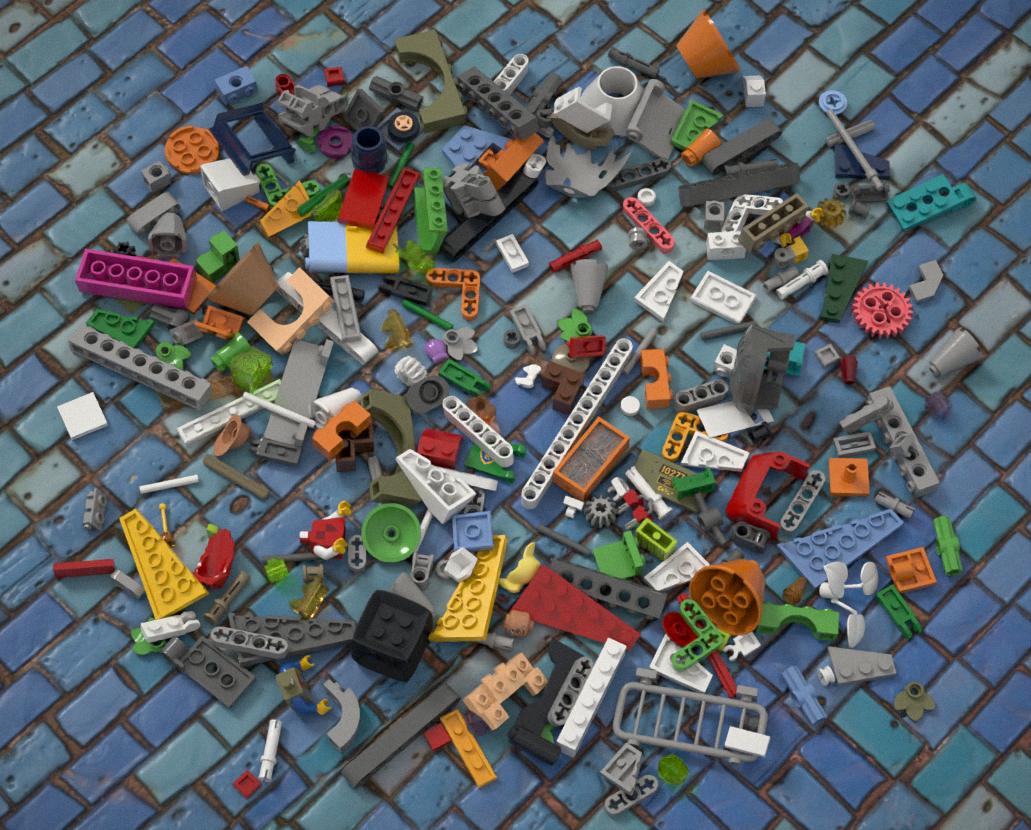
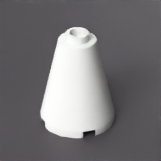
(331, 405)

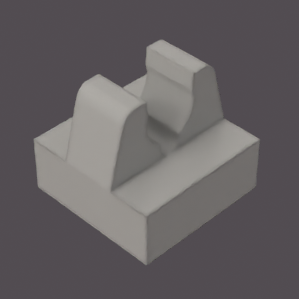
(902, 444)

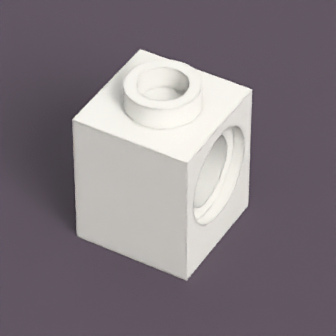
(726, 354)

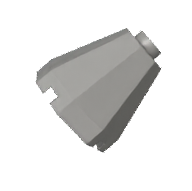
(168, 237)

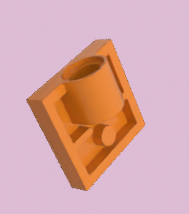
(910, 570)

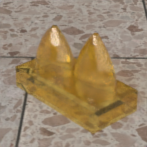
(401, 335)
(313, 597)

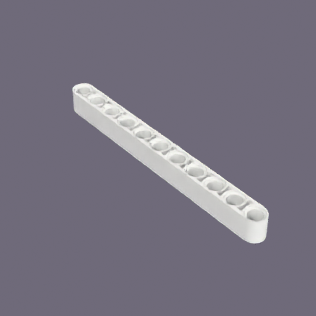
(576, 430)

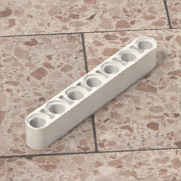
(328, 323)

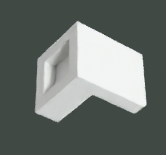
(460, 564)

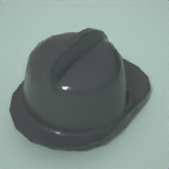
(427, 394)

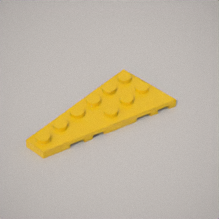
(163, 574)

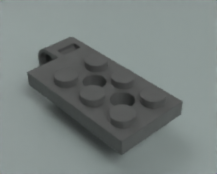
(198, 658)

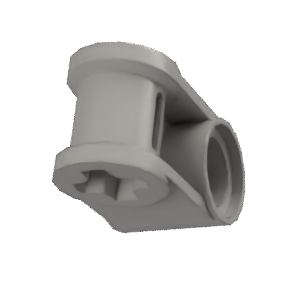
(422, 567)

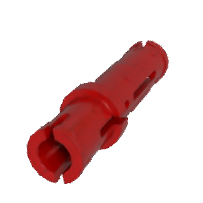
(582, 252)

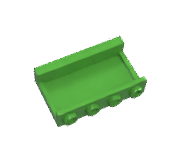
(430, 211)

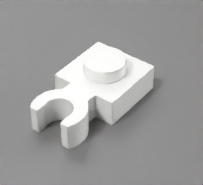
(743, 644)

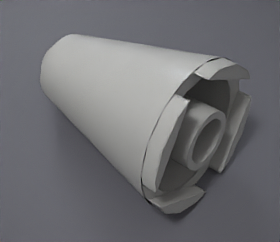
(588, 283)
(955, 353)
(408, 589)

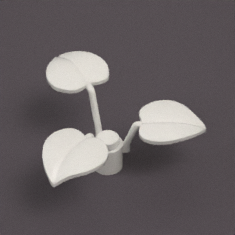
(834, 589)

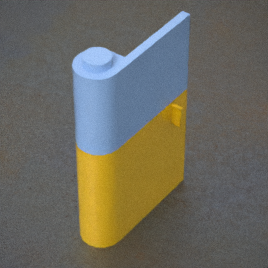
(343, 249)

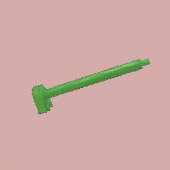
(306, 142)

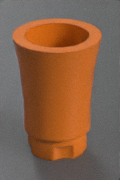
(700, 147)

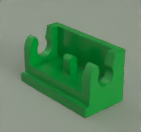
(688, 485)

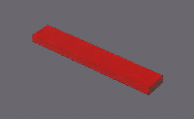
(393, 210)

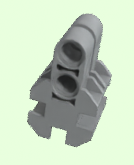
(311, 108)
(472, 192)

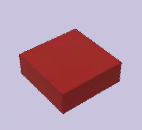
(334, 76)
(437, 737)
(247, 784)

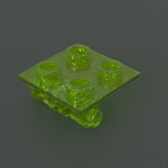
(413, 253)

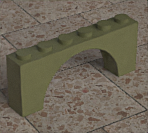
(427, 50)
(395, 417)

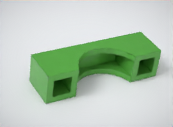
(822, 623)

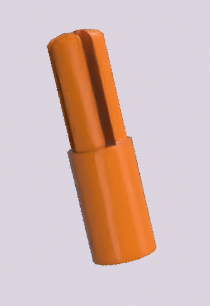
(262, 205)

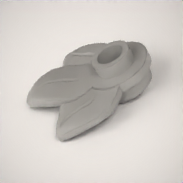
(462, 344)

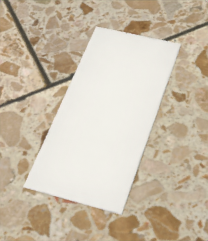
(726, 419)

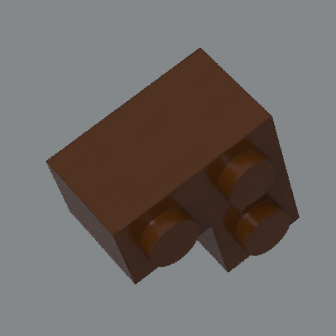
(566, 384)
(353, 444)

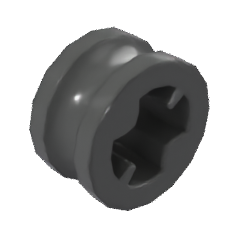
(836, 192)
(511, 333)

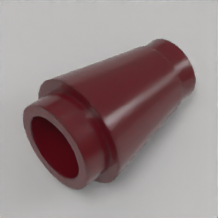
(848, 368)

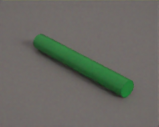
(410, 146)
(428, 315)

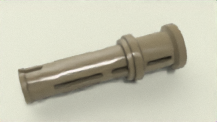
(219, 606)

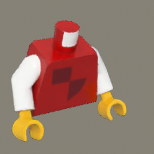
(328, 534)

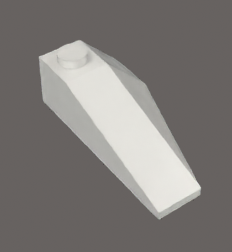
(437, 489)

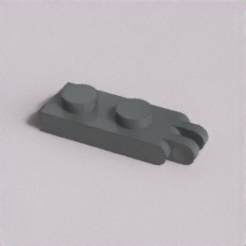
(276, 451)

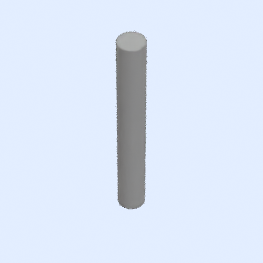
(636, 356)

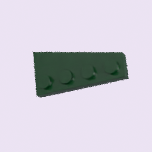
(841, 283)

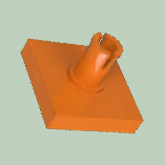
(848, 477)

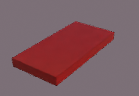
(363, 199)

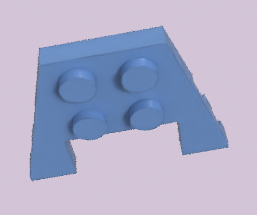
(470, 145)

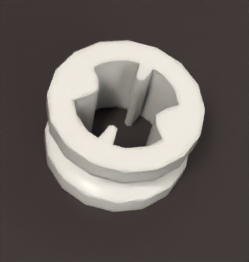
(826, 675)

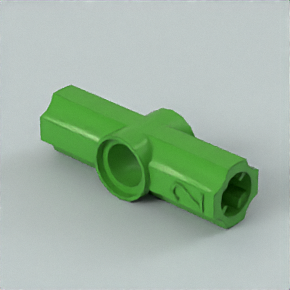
(947, 546)

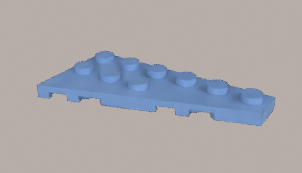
(838, 544)

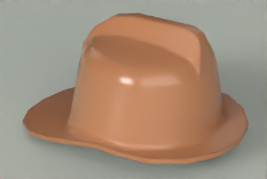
(232, 436)

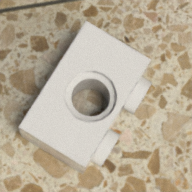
(724, 246)

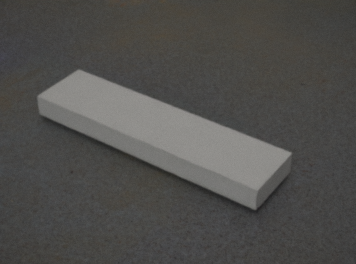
(345, 309)

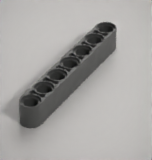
(739, 184)
(400, 736)

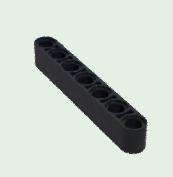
(477, 226)

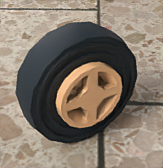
(402, 120)

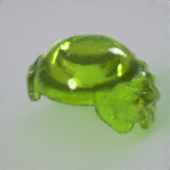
(672, 770)

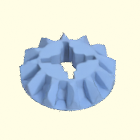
(836, 97)

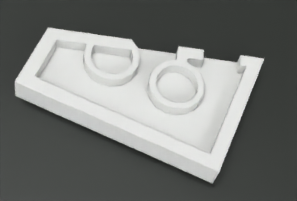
(660, 290)
(713, 453)

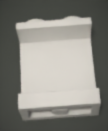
(579, 113)

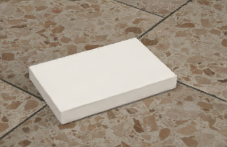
(723, 298)

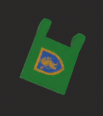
(481, 462)

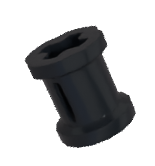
(760, 432)

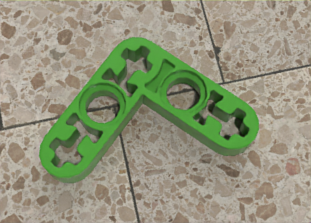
(278, 193)
(702, 634)

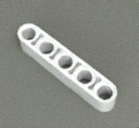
(482, 438)

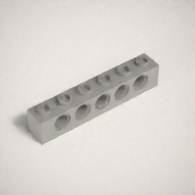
(917, 485)

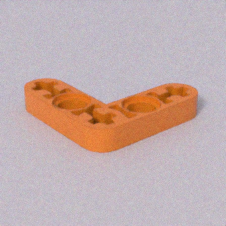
(467, 287)

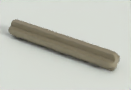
(236, 476)

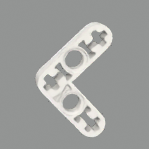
(746, 205)

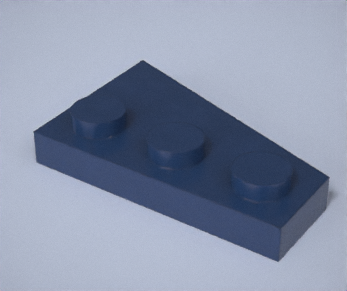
(848, 166)

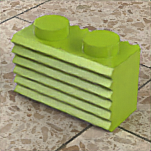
(656, 540)

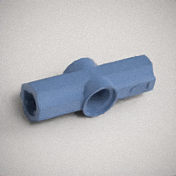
(804, 695)

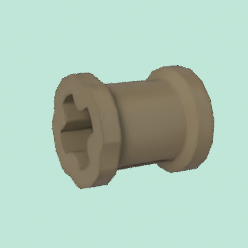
(310, 573)

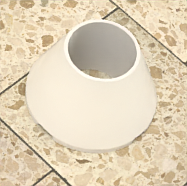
(619, 81)

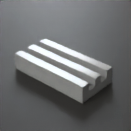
(866, 435)

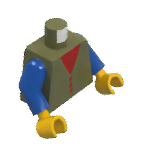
(295, 688)

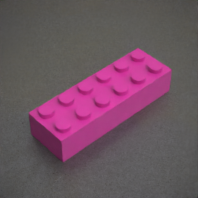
(136, 278)

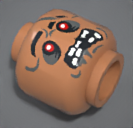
(518, 623)

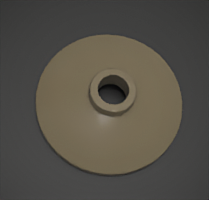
(561, 357)

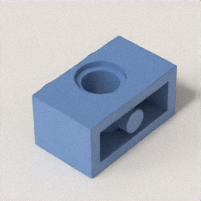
(236, 85)

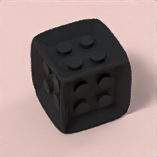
(391, 635)

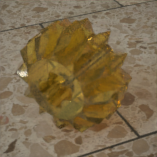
(833, 212)

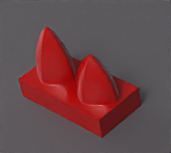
(586, 346)

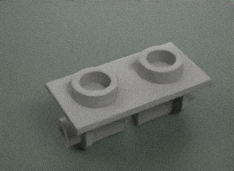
(96, 503)

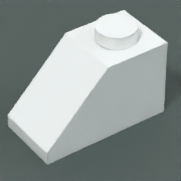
(754, 91)

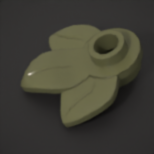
(914, 704)

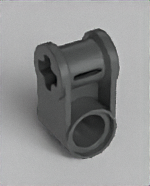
(751, 537)

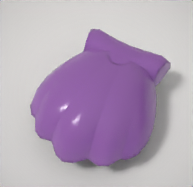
(436, 350)

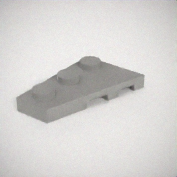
(859, 666)

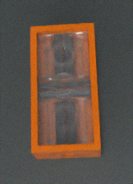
(590, 459)

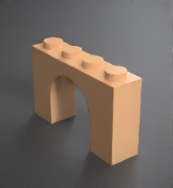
(315, 302)

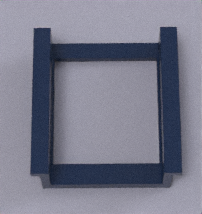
(236, 150)

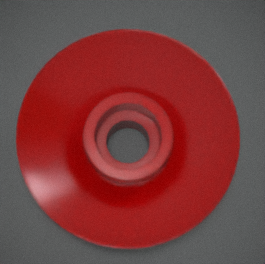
(678, 629)

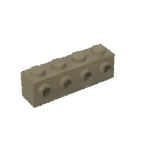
(773, 223)

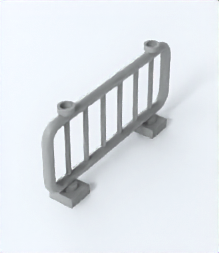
(648, 677)

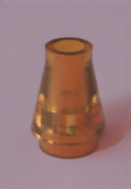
(795, 591)

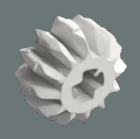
(410, 371)

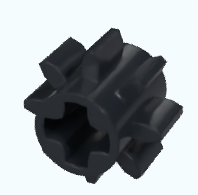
(124, 249)

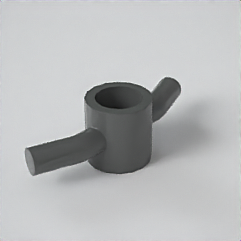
(710, 519)

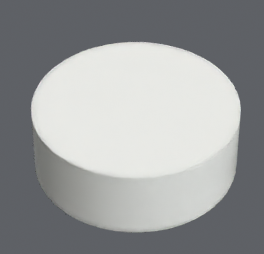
(646, 197)
(630, 406)

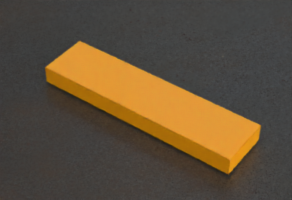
(468, 749)

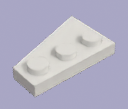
(676, 569)
(694, 678)

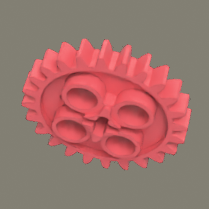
(882, 310)

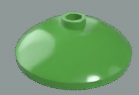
(387, 518)

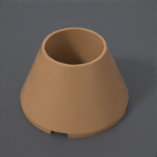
(246, 284)

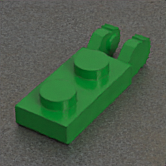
(463, 378)
(898, 610)

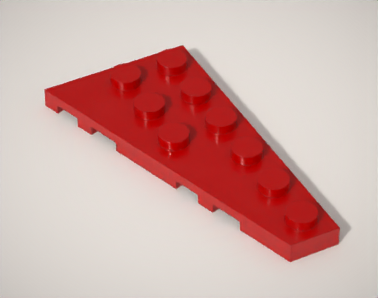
(563, 606)

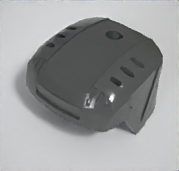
(746, 381)

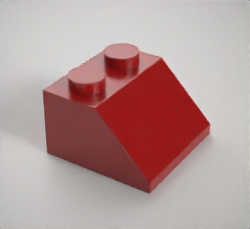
(440, 447)

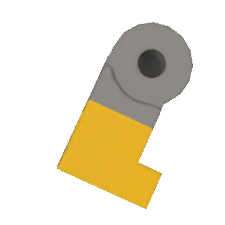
(790, 255)

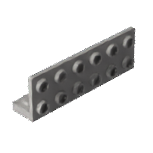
(298, 390)

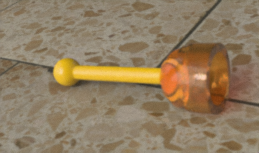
(167, 536)

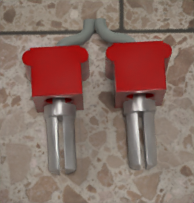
(634, 500)

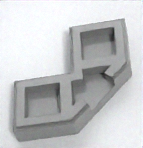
(932, 277)

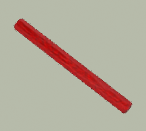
(714, 658)

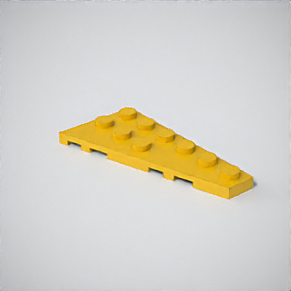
(474, 599)

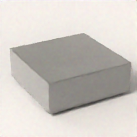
(827, 356)

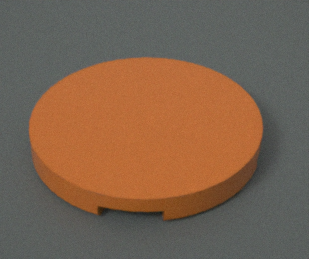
(191, 148)

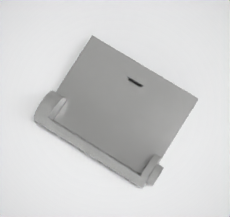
(654, 119)

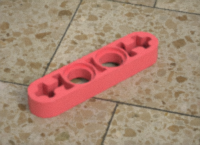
(649, 224)

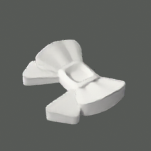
(532, 371)

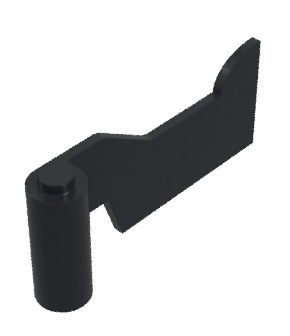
(533, 718)

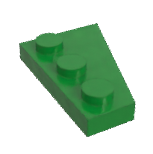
(121, 328)

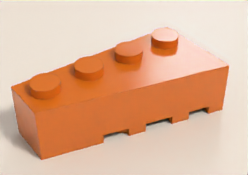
(511, 159)

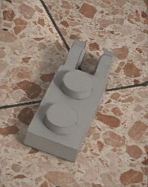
(527, 328)
(867, 414)

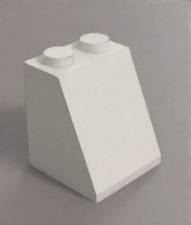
(227, 184)

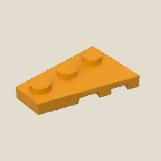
(284, 212)

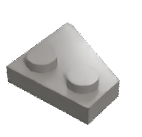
(624, 768)

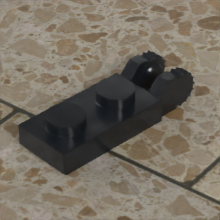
(406, 289)

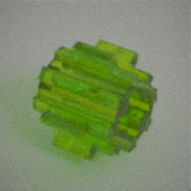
(276, 570)

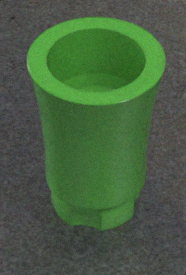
(223, 356)

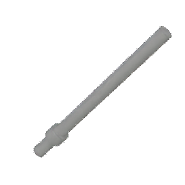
(871, 174)

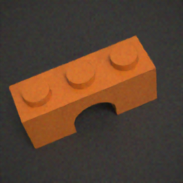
(654, 364)
(352, 418)

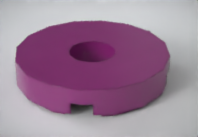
(331, 150)

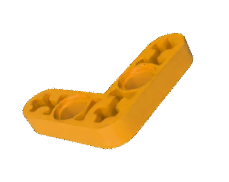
(683, 430)

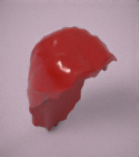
(216, 561)

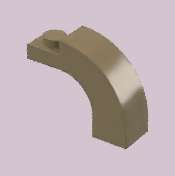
(588, 140)

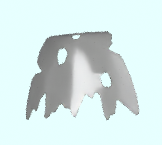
(579, 170)

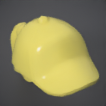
(523, 573)

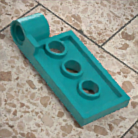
(959, 197)

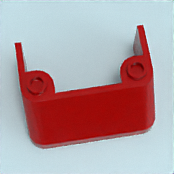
(744, 505)

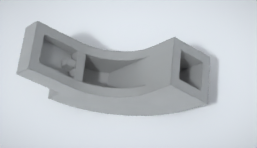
(348, 727)

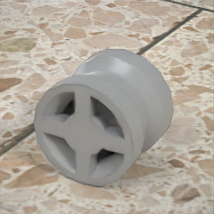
(637, 238)

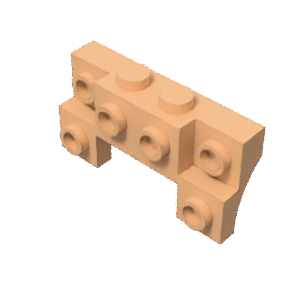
(495, 688)

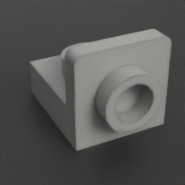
(185, 333)

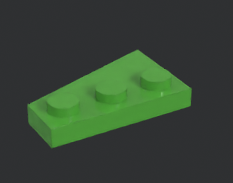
(694, 122)

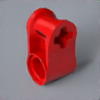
(284, 79)

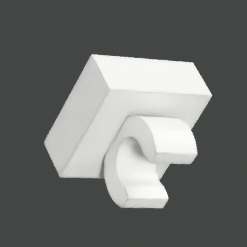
(620, 486)
(573, 506)

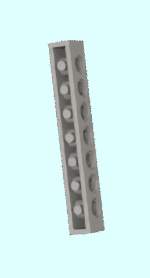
(111, 355)

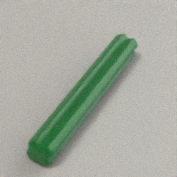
(307, 206)

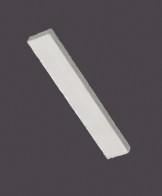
(218, 418)

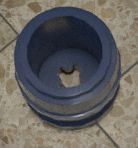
(369, 150)

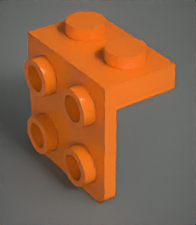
(221, 322)

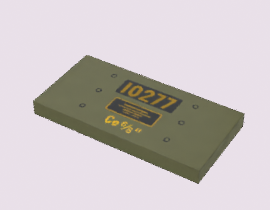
(658, 475)

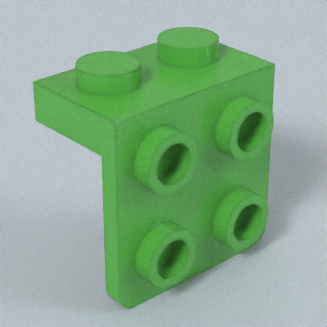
(620, 558)

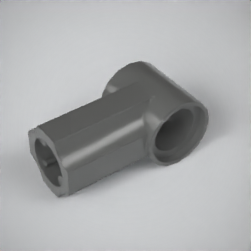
(168, 316)

